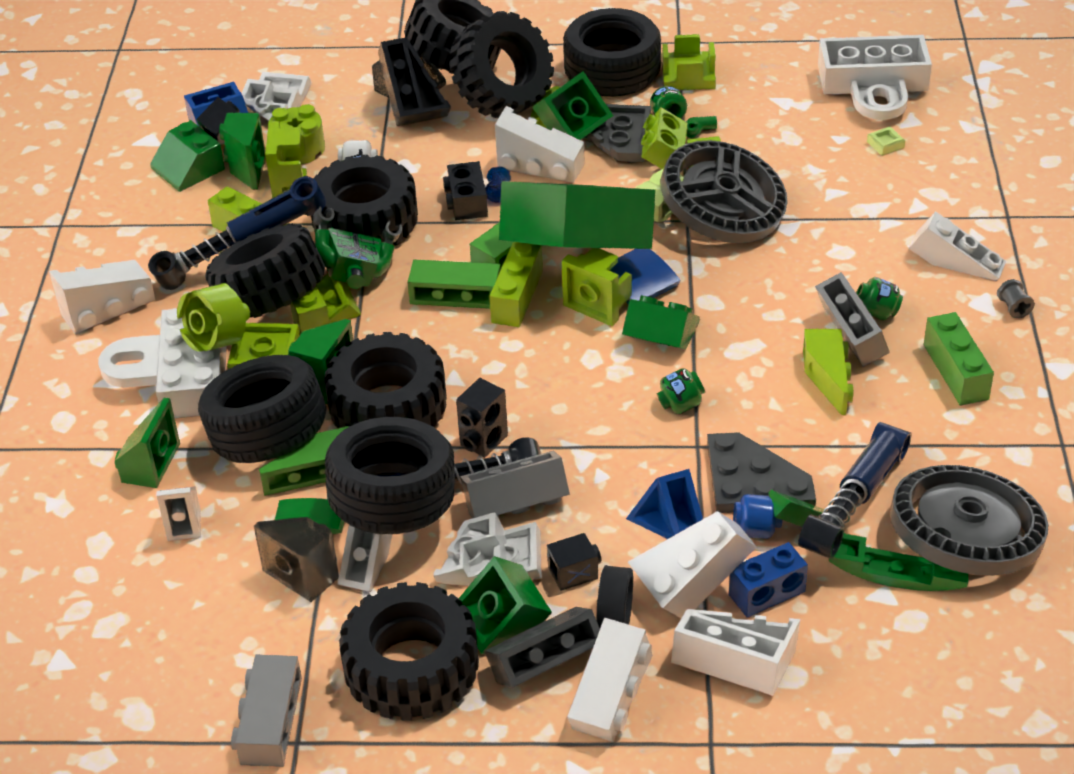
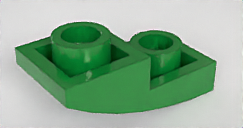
(313, 508)

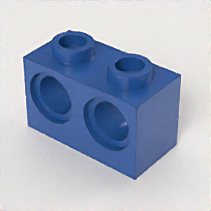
(768, 579)

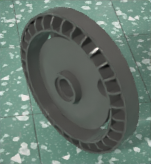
(722, 190)
(969, 520)

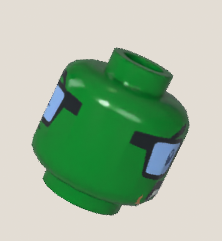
(670, 100)
(880, 297)
(680, 391)

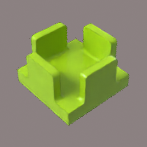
(688, 66)
(279, 145)
(592, 287)
(263, 340)

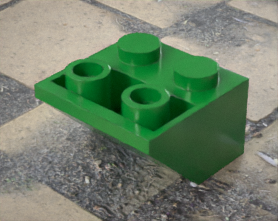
(659, 324)

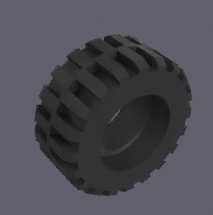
(436, 25)
(525, 48)
(368, 195)
(269, 268)
(385, 362)
(417, 685)

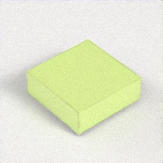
(886, 141)

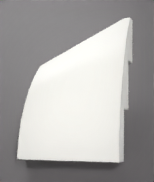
(275, 92)
(484, 538)

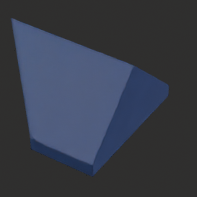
(668, 505)

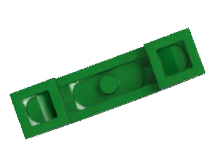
(895, 568)

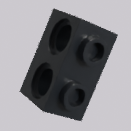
(465, 191)
(482, 417)

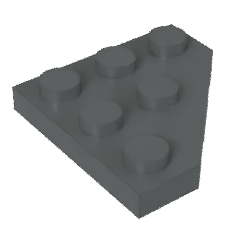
(622, 133)
(746, 467)

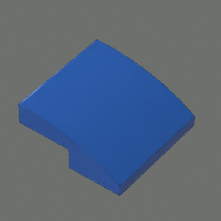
(649, 273)

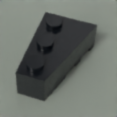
(409, 86)

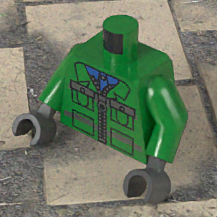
(350, 255)

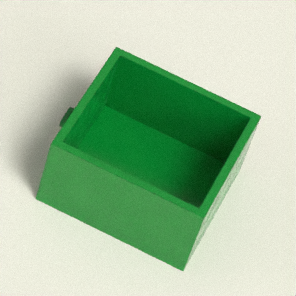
(577, 215)

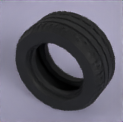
(614, 50)
(262, 408)
(390, 502)

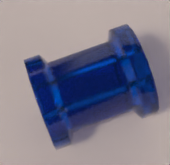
(495, 177)

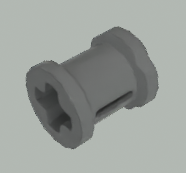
(1017, 301)

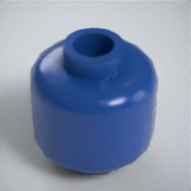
(756, 516)

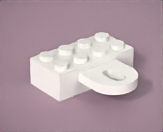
(875, 68)
(165, 362)

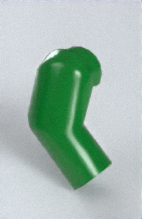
(698, 124)

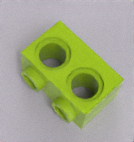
(662, 136)

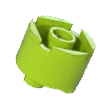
(310, 124)
(212, 317)

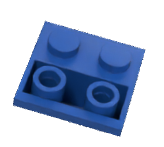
(199, 101)

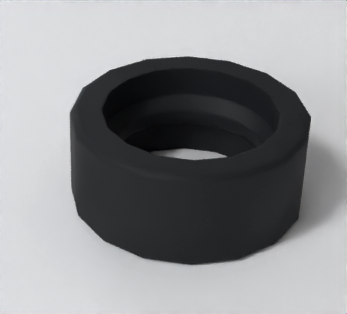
(615, 594)

